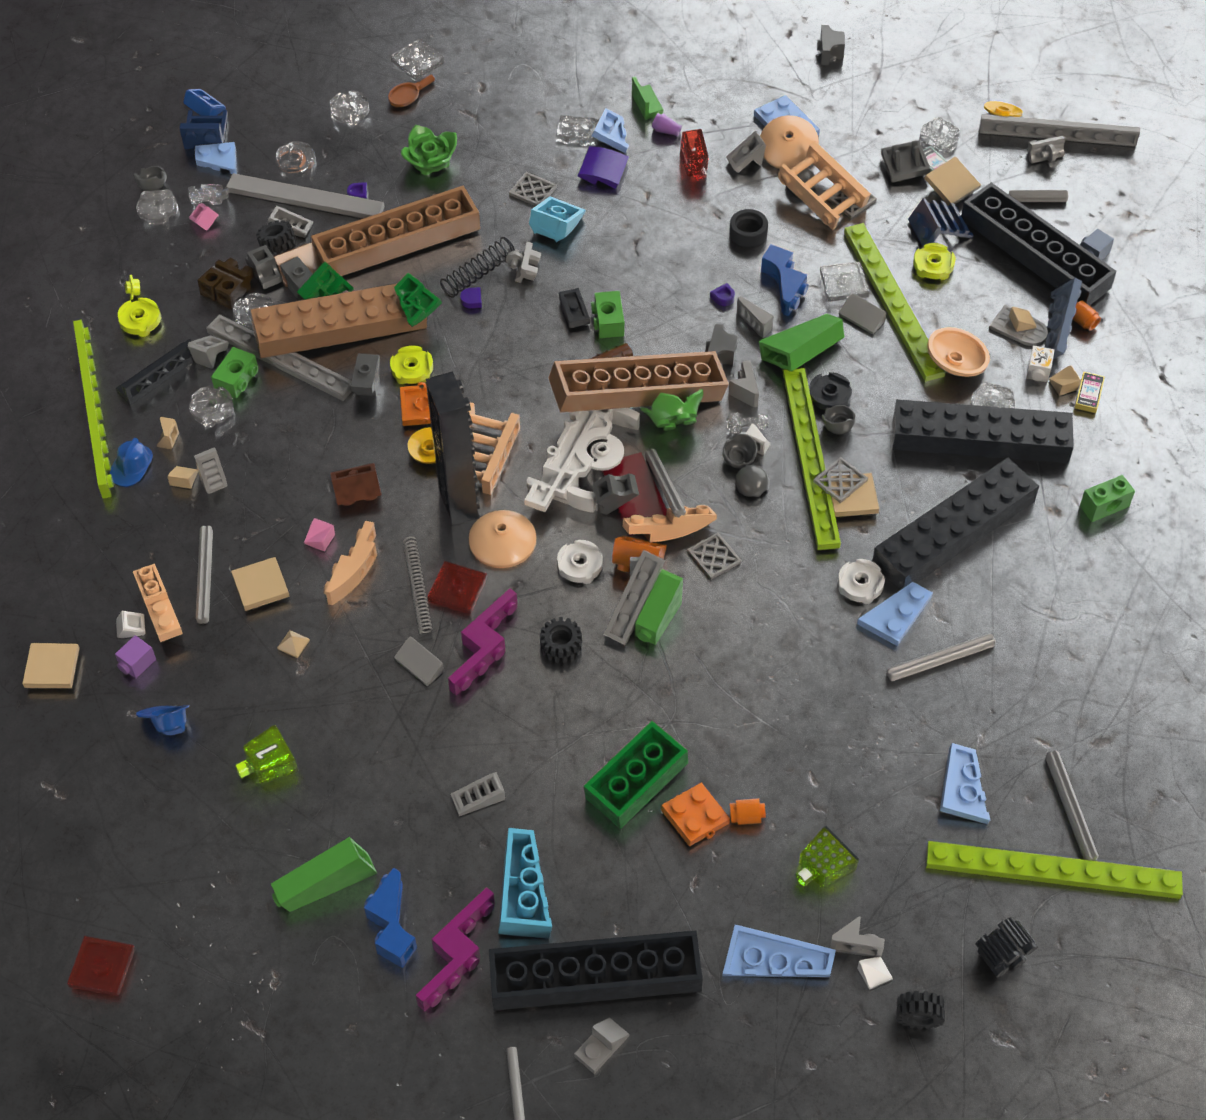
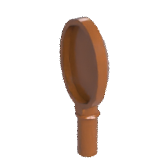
(408, 92)

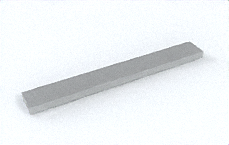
(1070, 130)
(304, 196)
(290, 363)

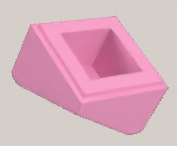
(203, 216)
(320, 534)

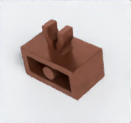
(356, 484)

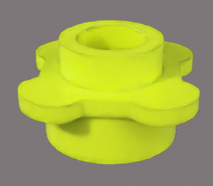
(132, 287)

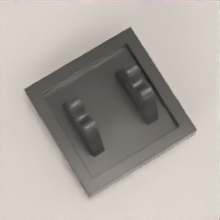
(905, 161)

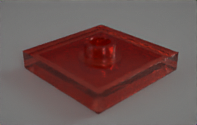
(457, 587)
(101, 966)

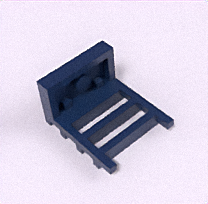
(203, 130)
(934, 219)

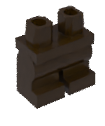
(225, 282)

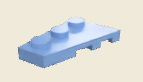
(897, 613)
(962, 786)

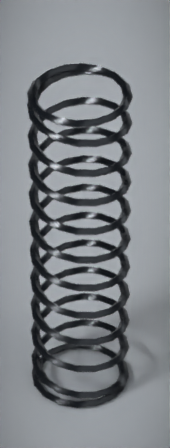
(484, 258)

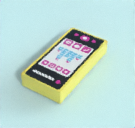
(1089, 392)

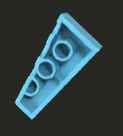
(523, 895)

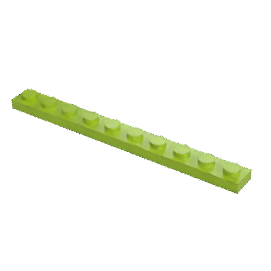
(893, 300)
(94, 413)
(811, 459)
(1054, 869)

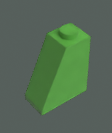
(659, 607)

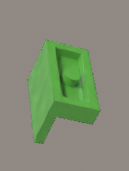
(646, 100)

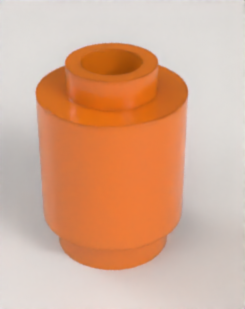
(1086, 316)
(747, 811)

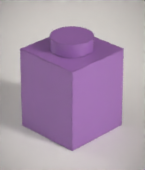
(135, 657)

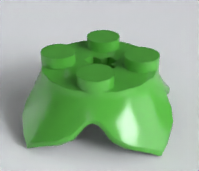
(428, 151)
(670, 411)

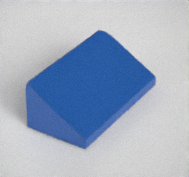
(202, 103)

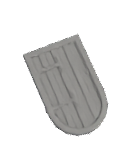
(1004, 326)

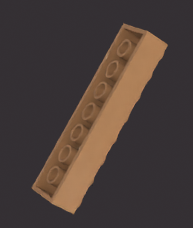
(397, 231)
(329, 321)
(635, 380)

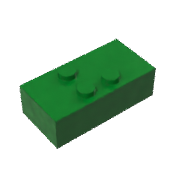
(636, 774)

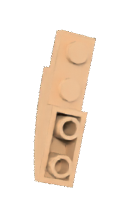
(670, 527)
(354, 567)
(157, 602)

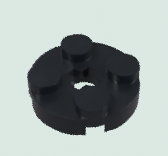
(834, 381)

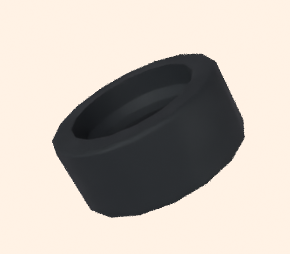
(748, 216)

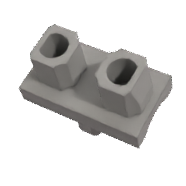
(1046, 149)
(521, 261)

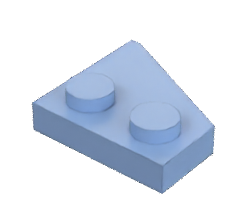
(611, 130)
(217, 156)

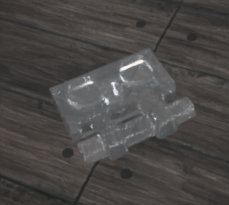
(576, 130)

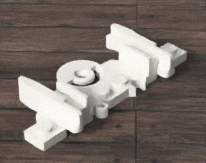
(572, 461)

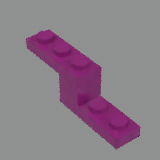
(483, 642)
(456, 949)

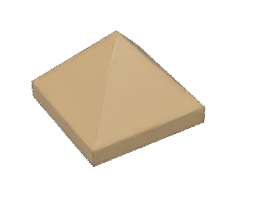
(293, 644)

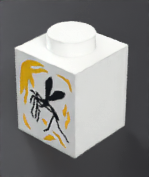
(1040, 364)

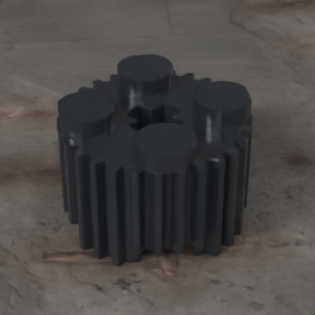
(1006, 946)

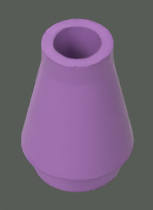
(666, 125)

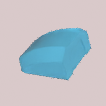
(555, 218)

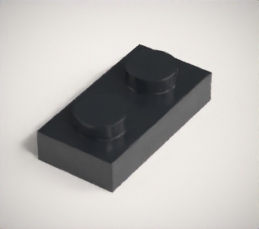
(574, 308)

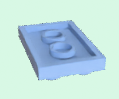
(780, 107)

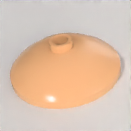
(786, 150)
(958, 352)
(504, 547)

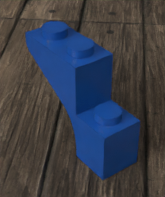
(792, 283)
(384, 910)

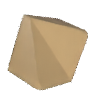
(1065, 381)
(169, 433)

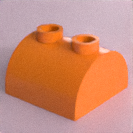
(629, 547)

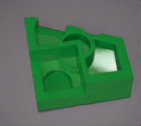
(323, 283)
(415, 299)

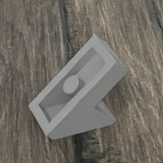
(749, 150)
(205, 350)
(745, 386)
(849, 941)
(600, 1046)

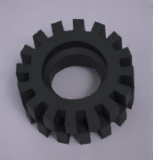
(276, 236)
(560, 628)
(920, 1010)

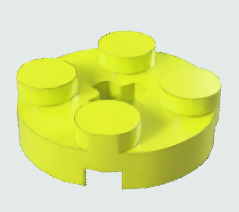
(928, 269)
(143, 325)
(411, 375)

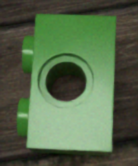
(609, 314)
(235, 371)
(1107, 498)

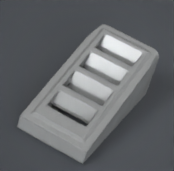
(283, 214)
(756, 317)
(211, 472)
(475, 787)

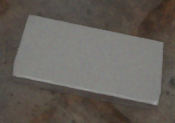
(863, 313)
(419, 661)

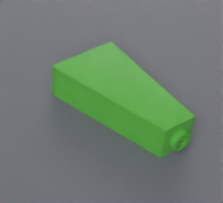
(802, 342)
(323, 875)

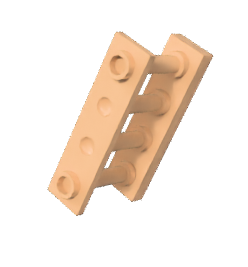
(829, 169)
(501, 445)

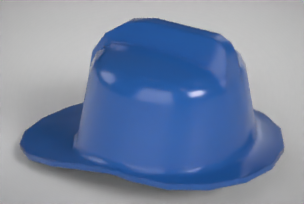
(130, 463)
(166, 719)

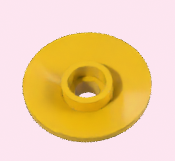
(1002, 109)
(420, 444)

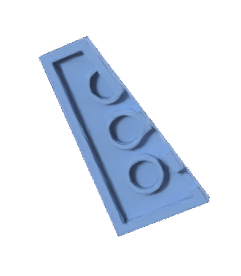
(770, 955)

